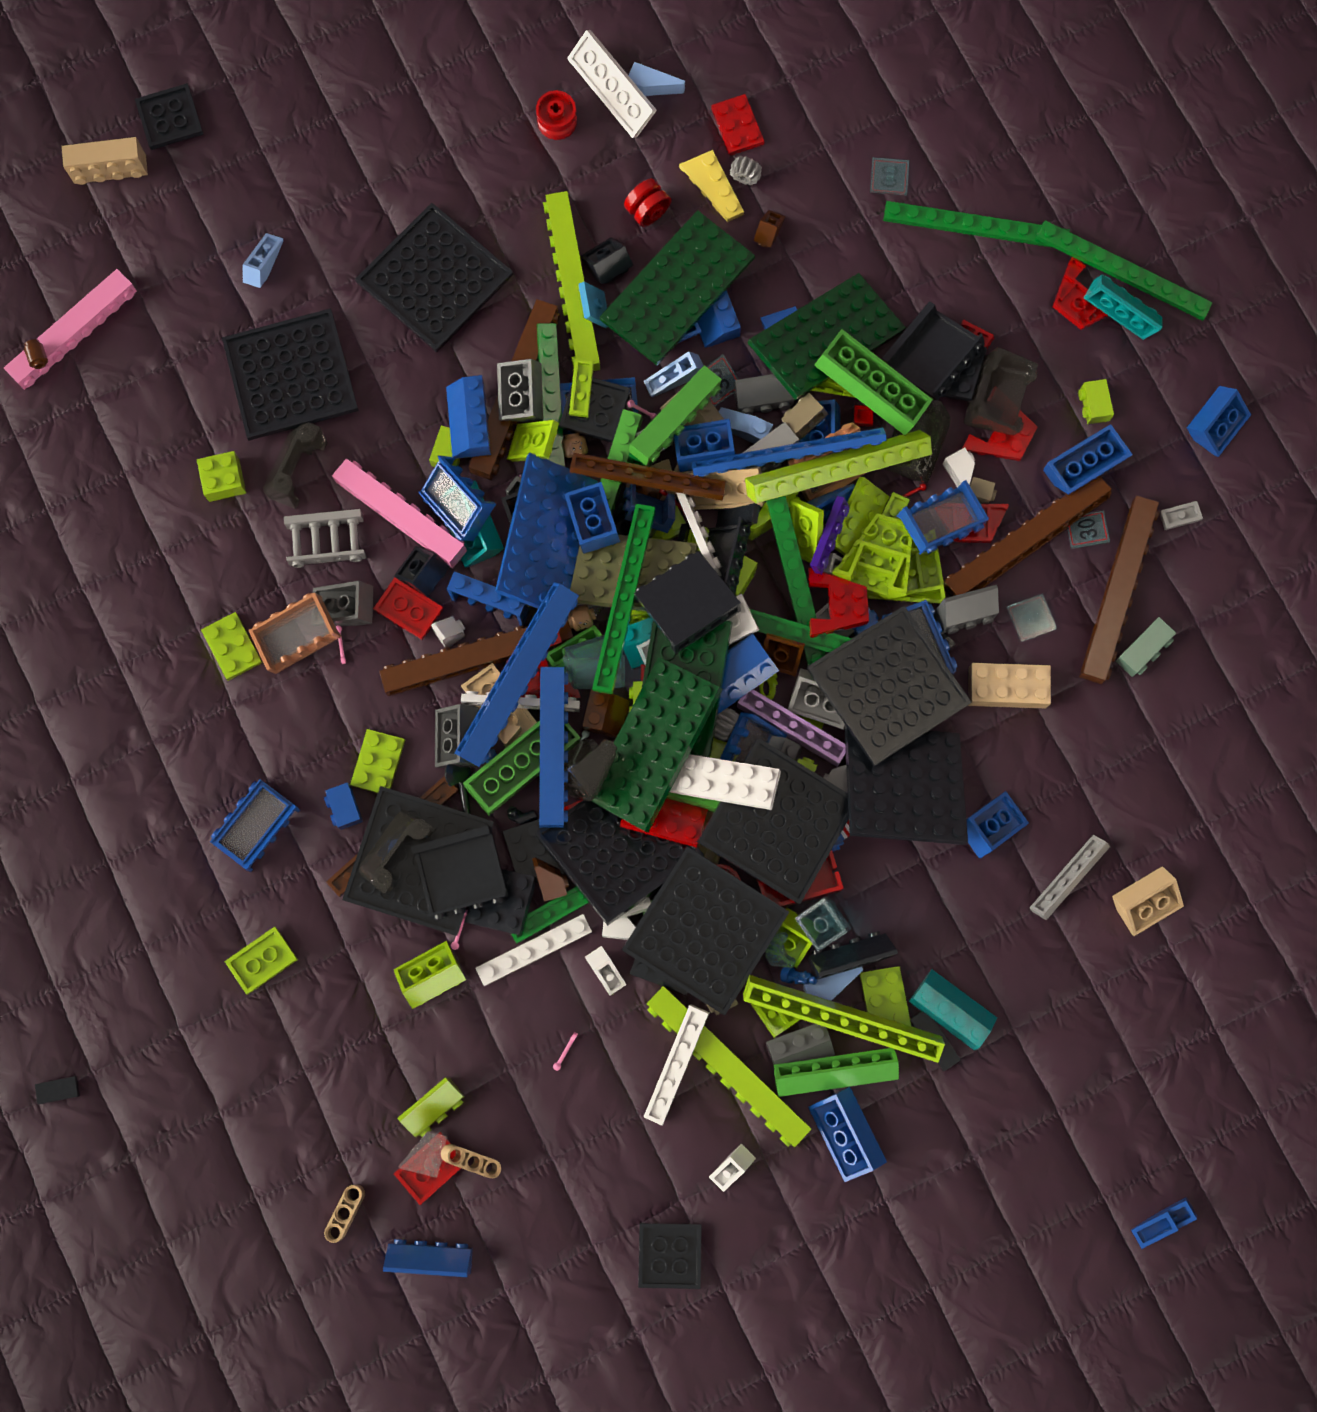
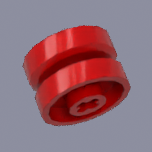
(556, 115)
(647, 202)

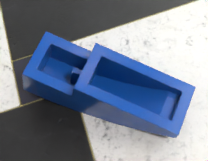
(1164, 1223)

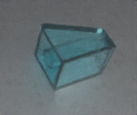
(582, 662)
(823, 923)

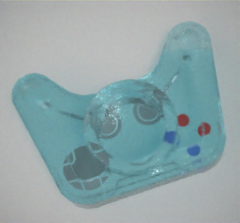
(777, 954)

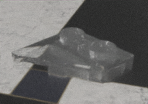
(426, 1155)

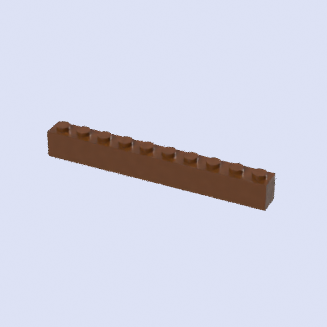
(501, 431)
(1028, 538)
(1119, 590)
(456, 661)

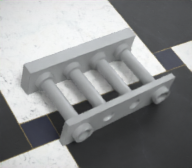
(314, 522)

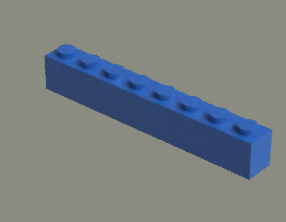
(552, 747)

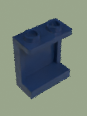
(664, 513)

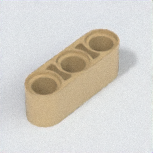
(479, 1164)
(336, 1219)

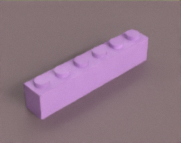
(794, 726)

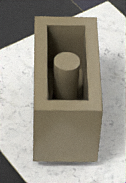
(804, 415)

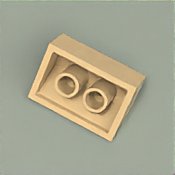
(1148, 900)

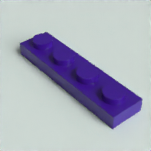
(827, 541)

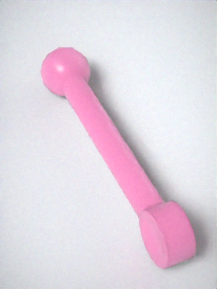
(630, 404)
(343, 660)
(455, 945)
(557, 1066)

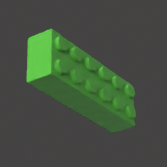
(873, 382)
(511, 769)

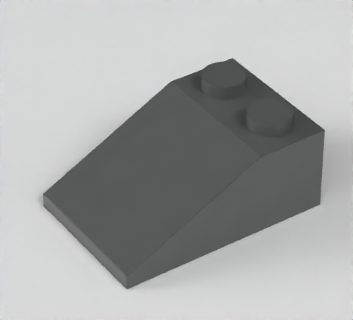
(348, 602)

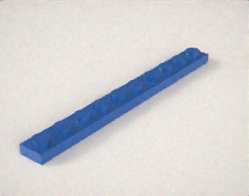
(796, 451)

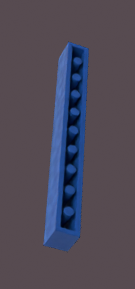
(517, 674)

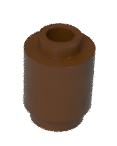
(35, 354)

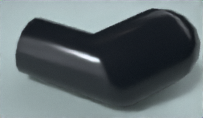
(520, 817)

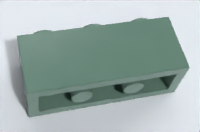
(1146, 647)

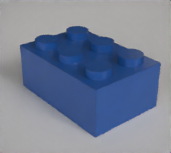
(592, 517)

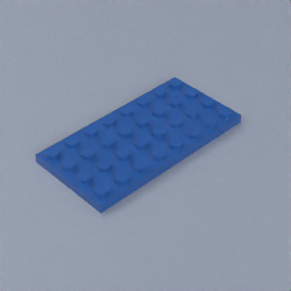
(541, 535)

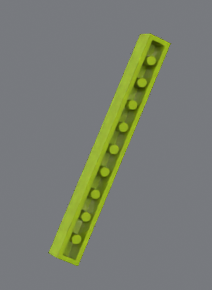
(570, 275)
(837, 466)
(843, 1018)
(733, 1072)

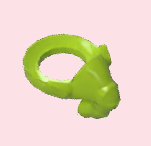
(772, 686)

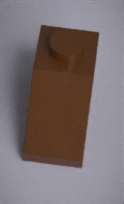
(769, 228)
(550, 880)

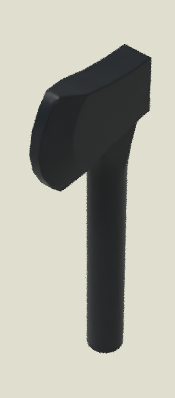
(455, 775)

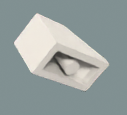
(960, 466)
(449, 631)
(618, 929)
(605, 970)
(732, 1167)

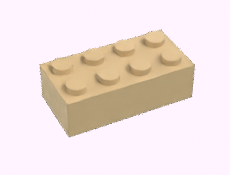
(104, 160)
(1009, 685)

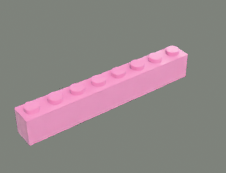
(74, 326)
(399, 513)

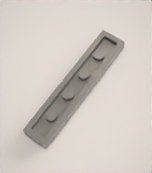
(1069, 877)

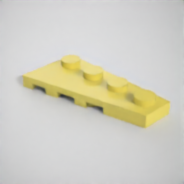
(711, 180)

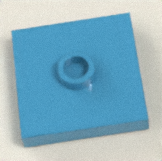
(593, 303)

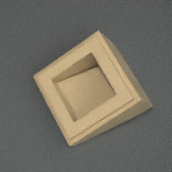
(510, 734)

